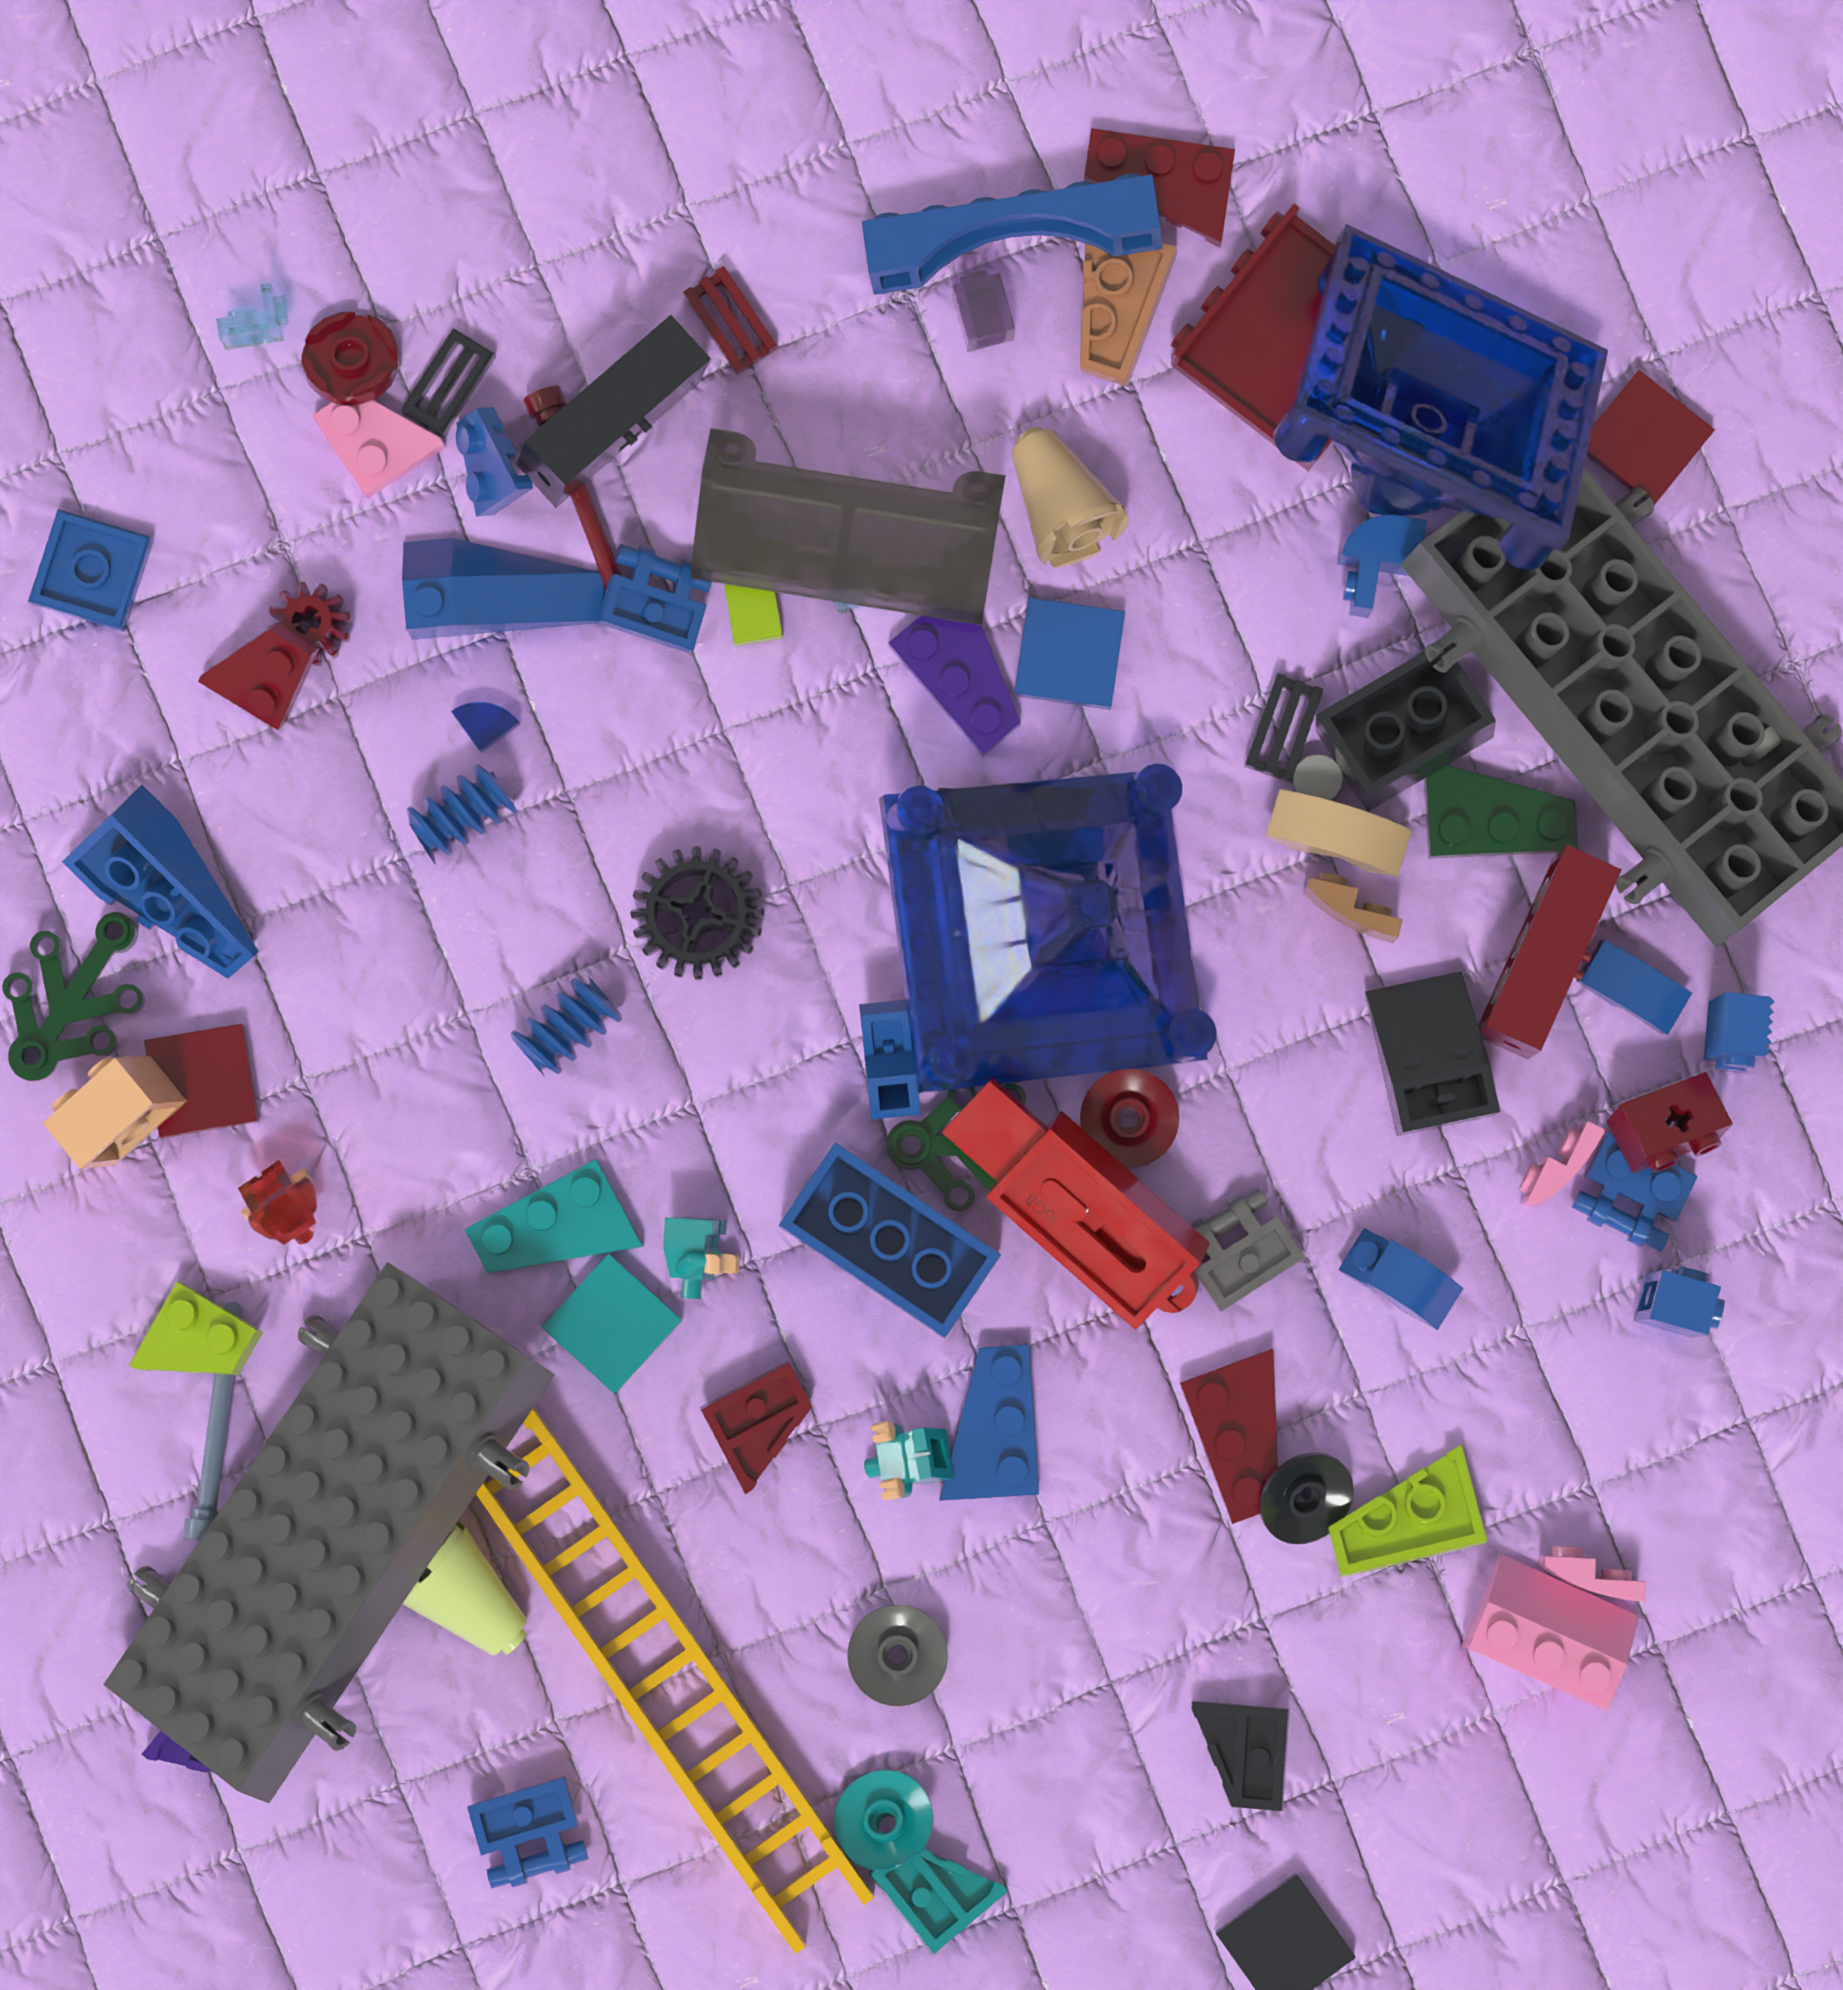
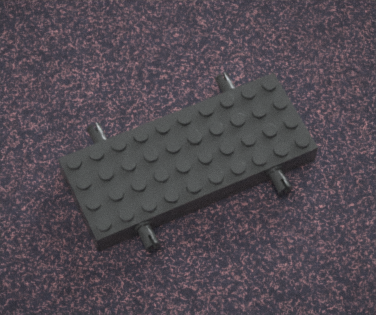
(1642, 706)
(327, 1533)

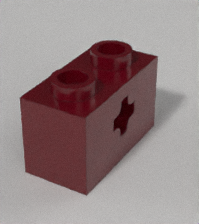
(1670, 1124)

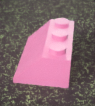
(1552, 1632)

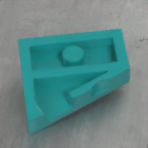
(937, 1896)

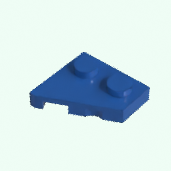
(486, 454)

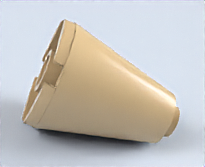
(1063, 499)

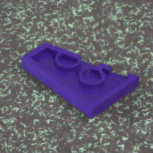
(961, 676)

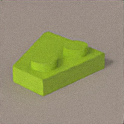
(196, 1337)

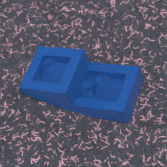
(1634, 986)

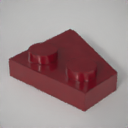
(264, 674)
(757, 1420)

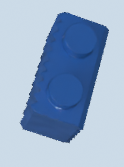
(1737, 1030)

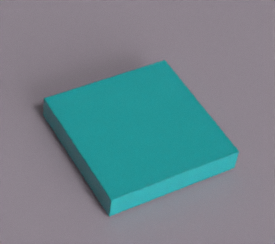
(611, 1323)

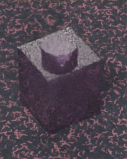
(983, 310)

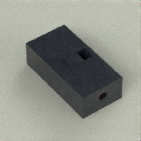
(613, 411)

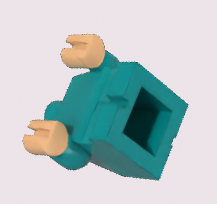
(694, 1253)
(908, 1458)

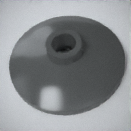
(902, 1682)

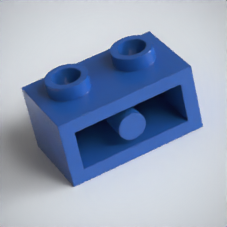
(1680, 1302)

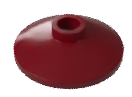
(1155, 1109)

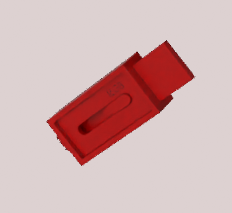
(1081, 1205)

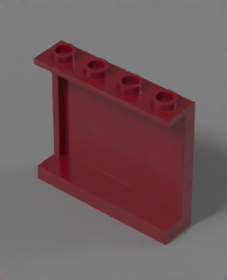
(1260, 327)

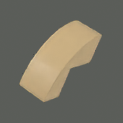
(1338, 831)

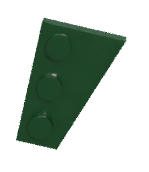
(1493, 817)

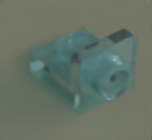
(250, 328)

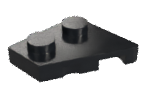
(1248, 1750)

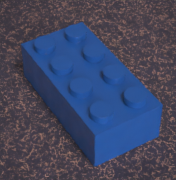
(889, 1240)

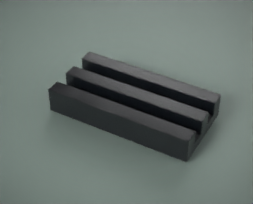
(427, 418)
(1297, 689)

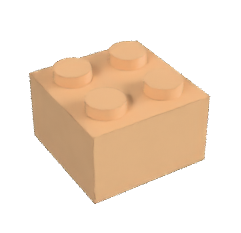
(113, 1110)

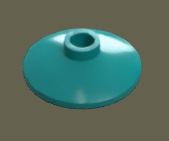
(867, 1804)

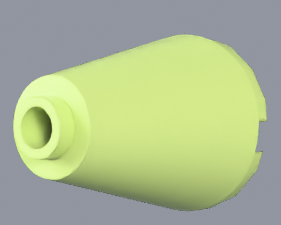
(468, 1596)

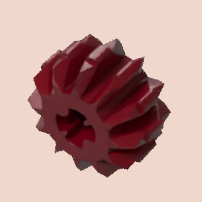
(325, 612)

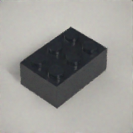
(1404, 728)

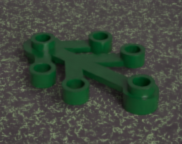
(68, 1003)
(935, 1145)

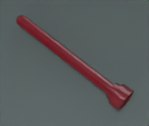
(542, 406)

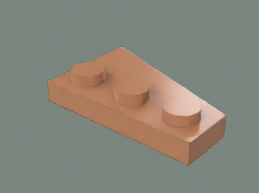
(1119, 308)

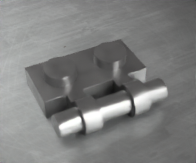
(1251, 1260)

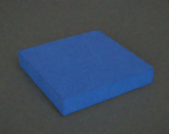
(91, 570)
(1069, 653)

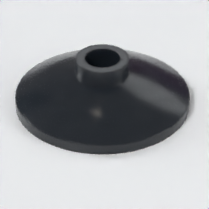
(1319, 1505)

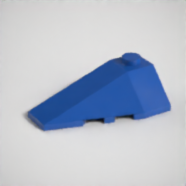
(482, 589)
(156, 872)

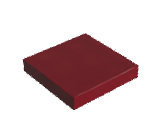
(1646, 437)
(211, 1074)

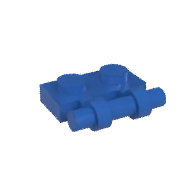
(650, 611)
(1656, 1192)
(522, 1817)

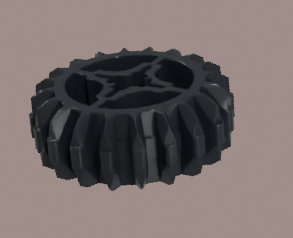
(673, 905)

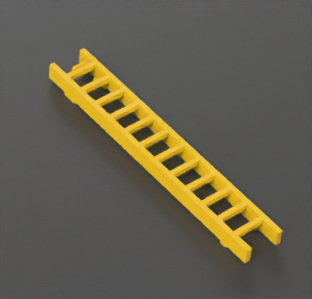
(693, 1651)

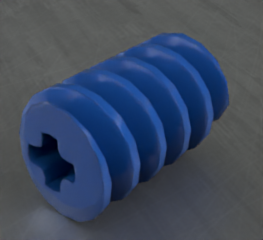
(459, 812)
(566, 1026)

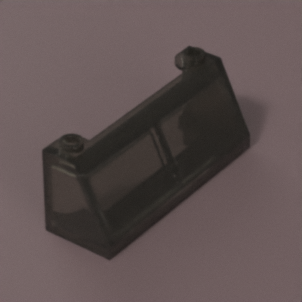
(845, 534)

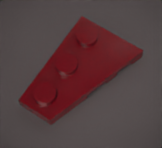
(1187, 176)
(1237, 1429)

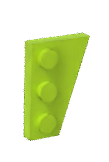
(1412, 1521)

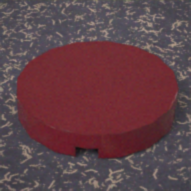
(350, 358)

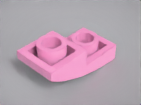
(1550, 1176)
(1579, 1571)

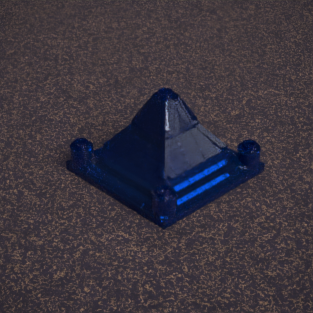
(1445, 397)
(1043, 929)

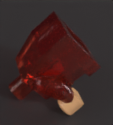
(280, 1204)

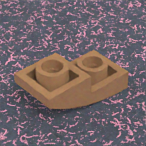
(1338, 901)

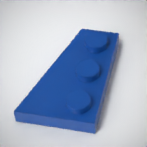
(996, 1430)

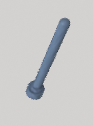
(214, 1451)

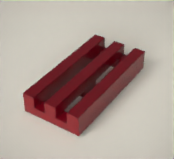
(708, 287)

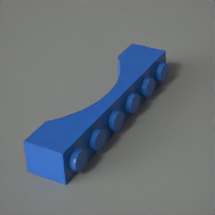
(913, 247)

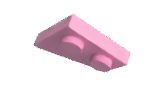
(375, 443)

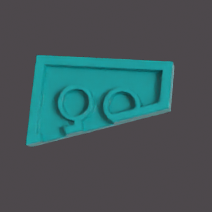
(556, 1223)

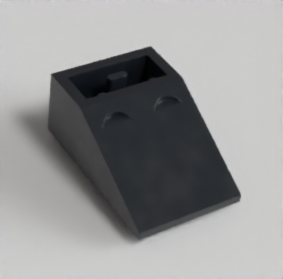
(1431, 1054)

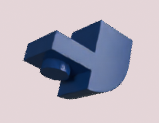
(1375, 547)
(889, 1060)
(1401, 1278)

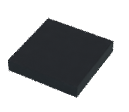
(1285, 1940)

